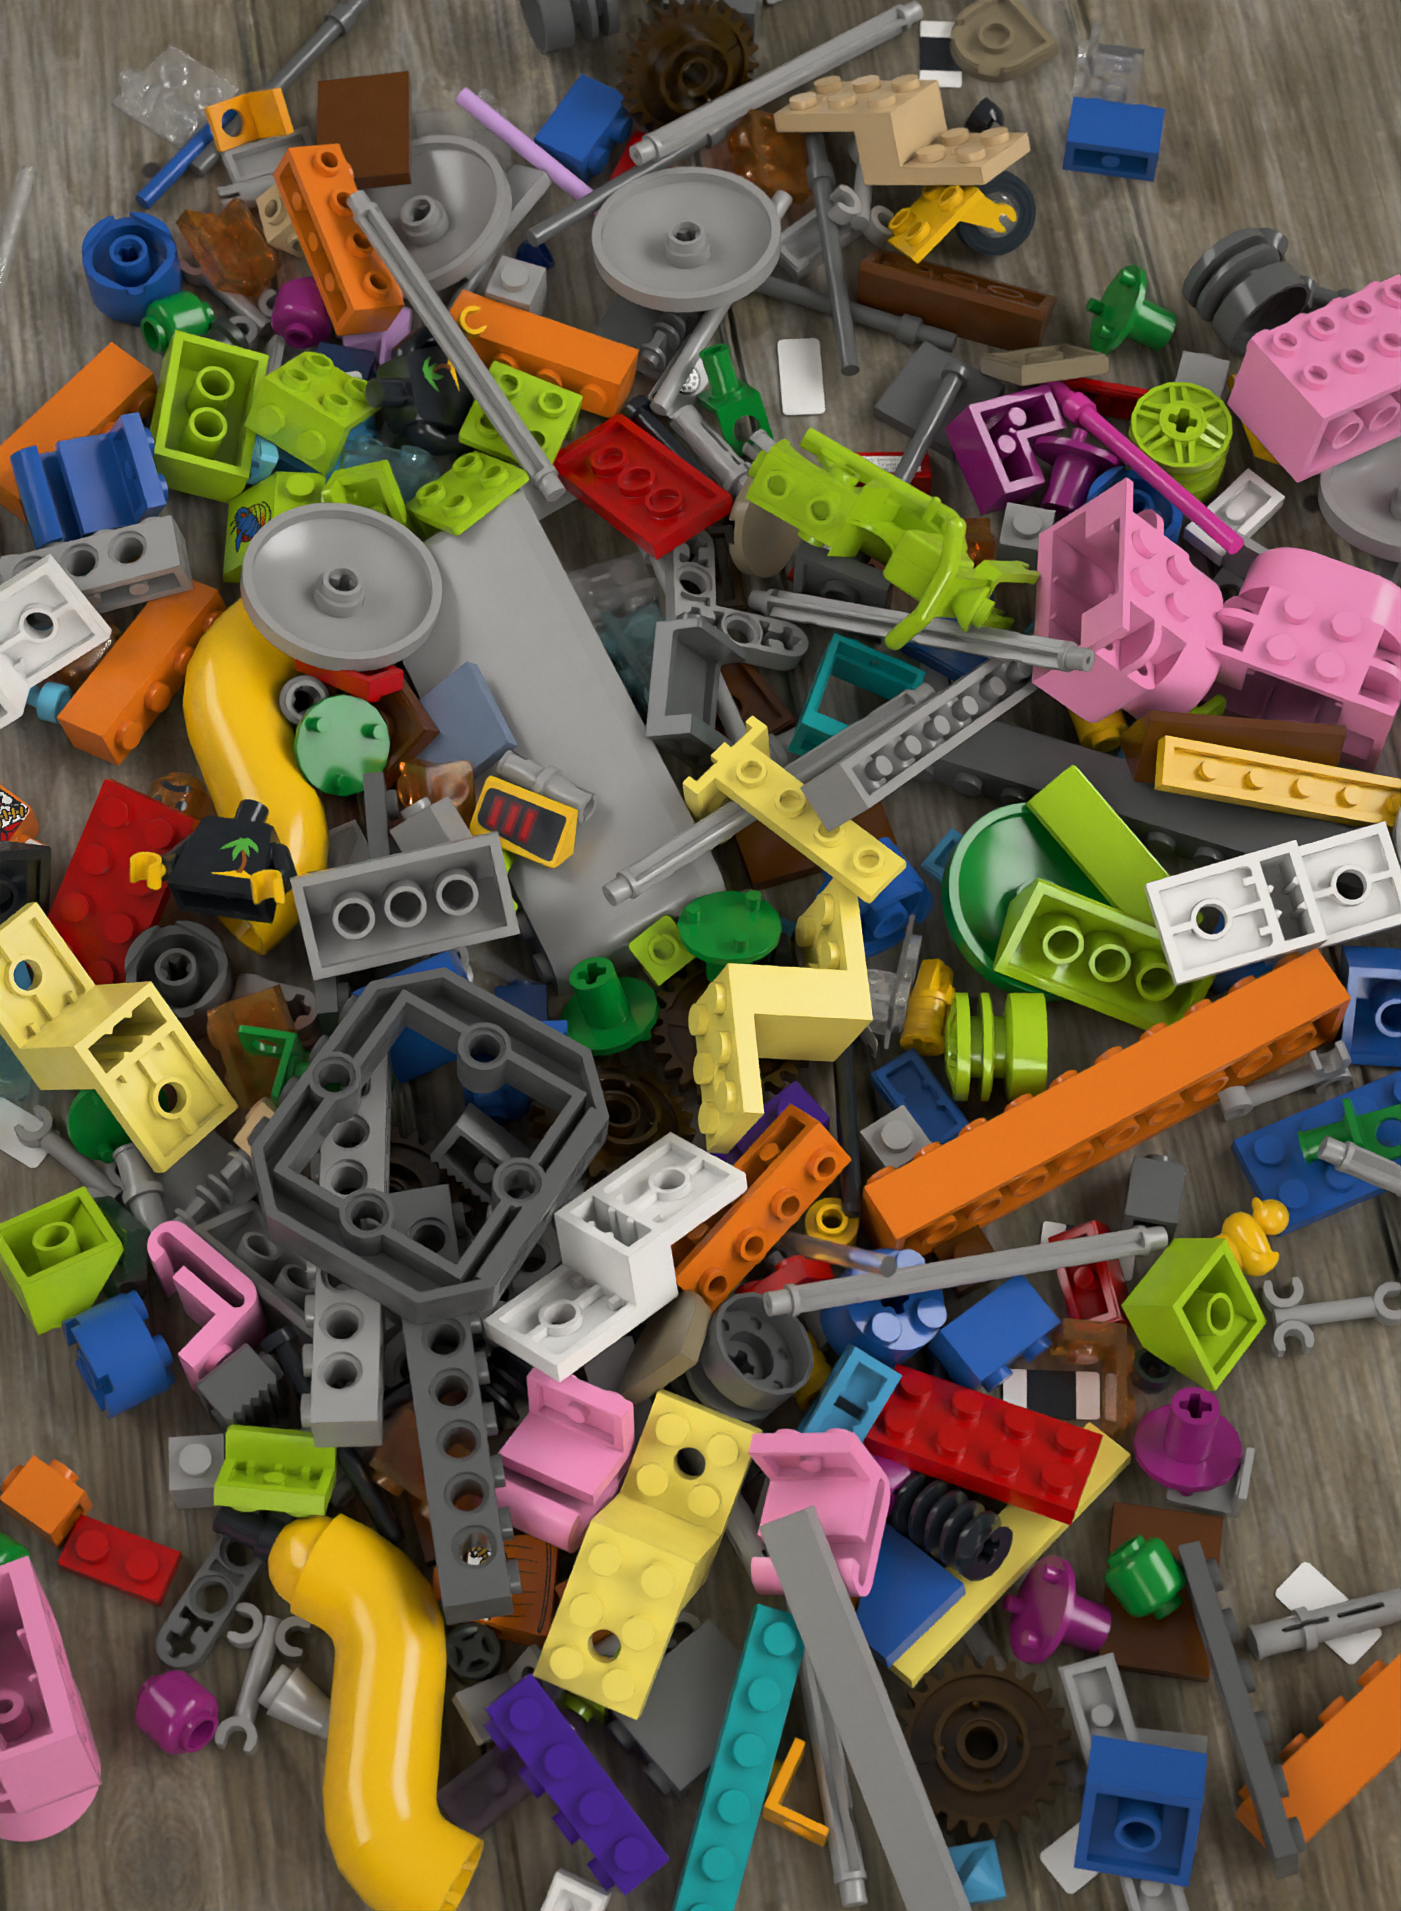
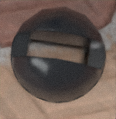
(984, 116)
(1141, 1365)

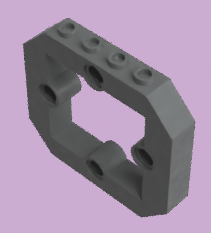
(382, 1259)

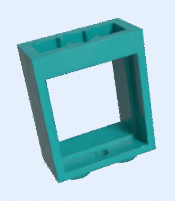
(854, 664)

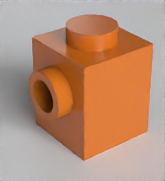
(45, 1499)

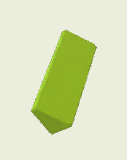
(1099, 842)

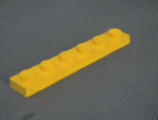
(1276, 783)

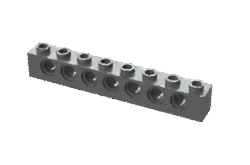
(466, 1589)

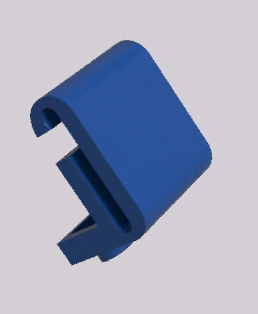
(90, 483)

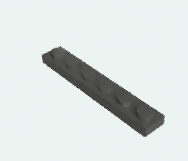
(1248, 1728)

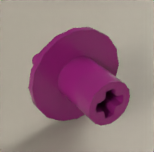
(1073, 470)
(1188, 1443)
(1052, 1613)

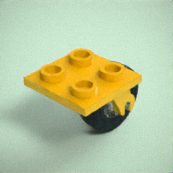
(984, 217)

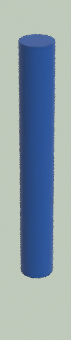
(178, 164)

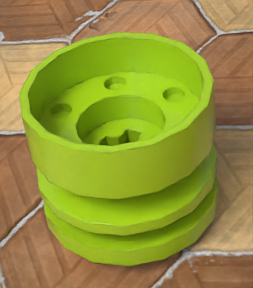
(1185, 434)
(997, 1046)

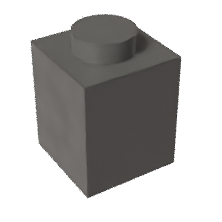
(1153, 1193)

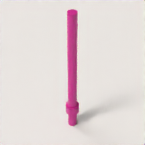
(1082, 412)

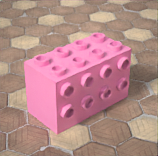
(1325, 381)

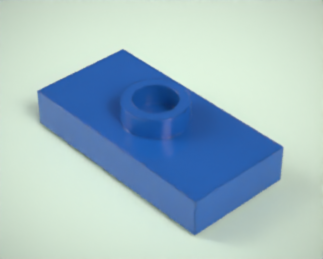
(912, 1084)

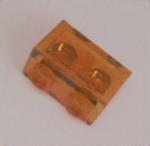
(769, 157)
(230, 248)

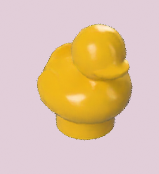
(1248, 1235)

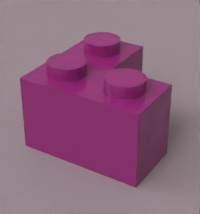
(996, 445)

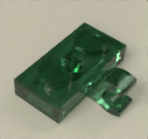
(134, 1260)

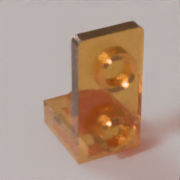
(1087, 1343)

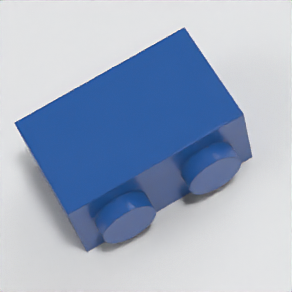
(585, 128)
(1113, 138)
(995, 1335)

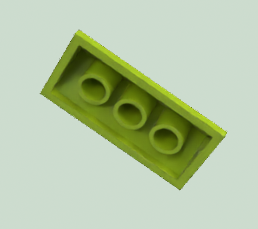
(1092, 956)

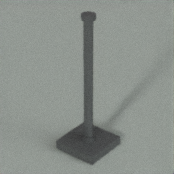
(852, 577)

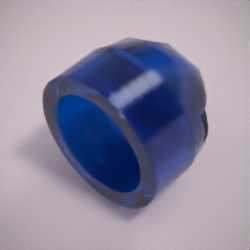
(538, 255)

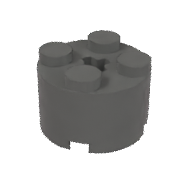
(185, 968)

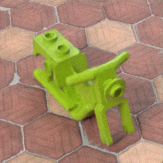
(888, 521)

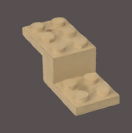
(902, 131)

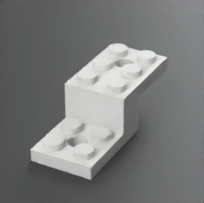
(34, 654)
(1277, 903)
(615, 1256)

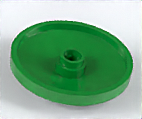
(988, 871)

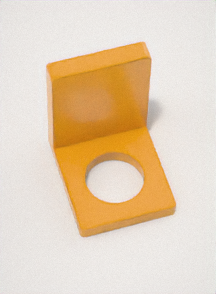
(261, 113)
(778, 1785)

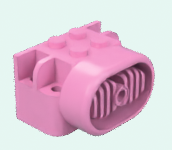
(1133, 601)
(1313, 648)
(45, 1735)

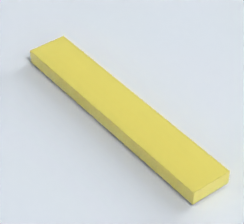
(1030, 1540)

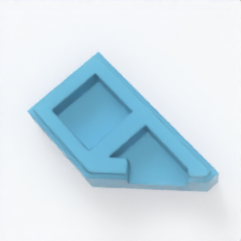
(263, 460)

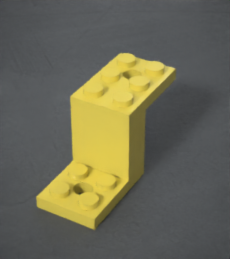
(779, 1015)
(106, 1040)
(647, 1554)

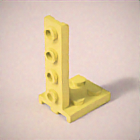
(775, 799)

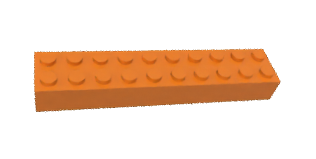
(1106, 1107)

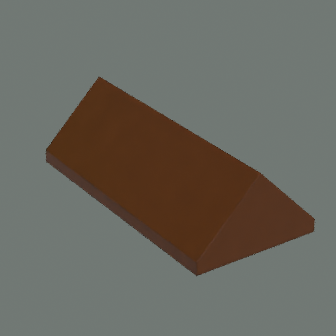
(955, 300)
(1286, 739)

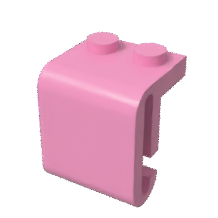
(211, 1294)
(565, 1458)
(842, 1484)

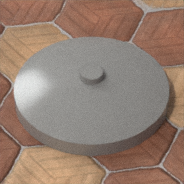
(450, 210)
(686, 239)
(1364, 500)
(341, 587)

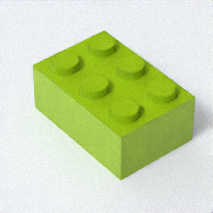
(202, 416)

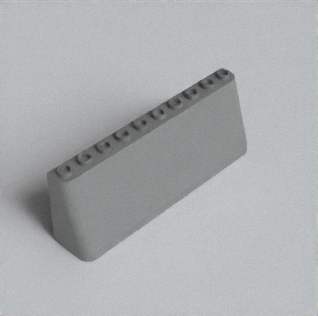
(567, 709)

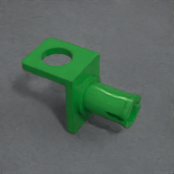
(730, 396)
(288, 1050)
(1354, 1128)

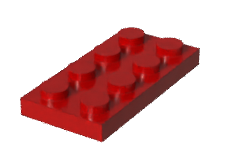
(640, 486)
(97, 904)
(985, 1444)

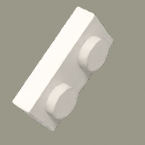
(1243, 507)

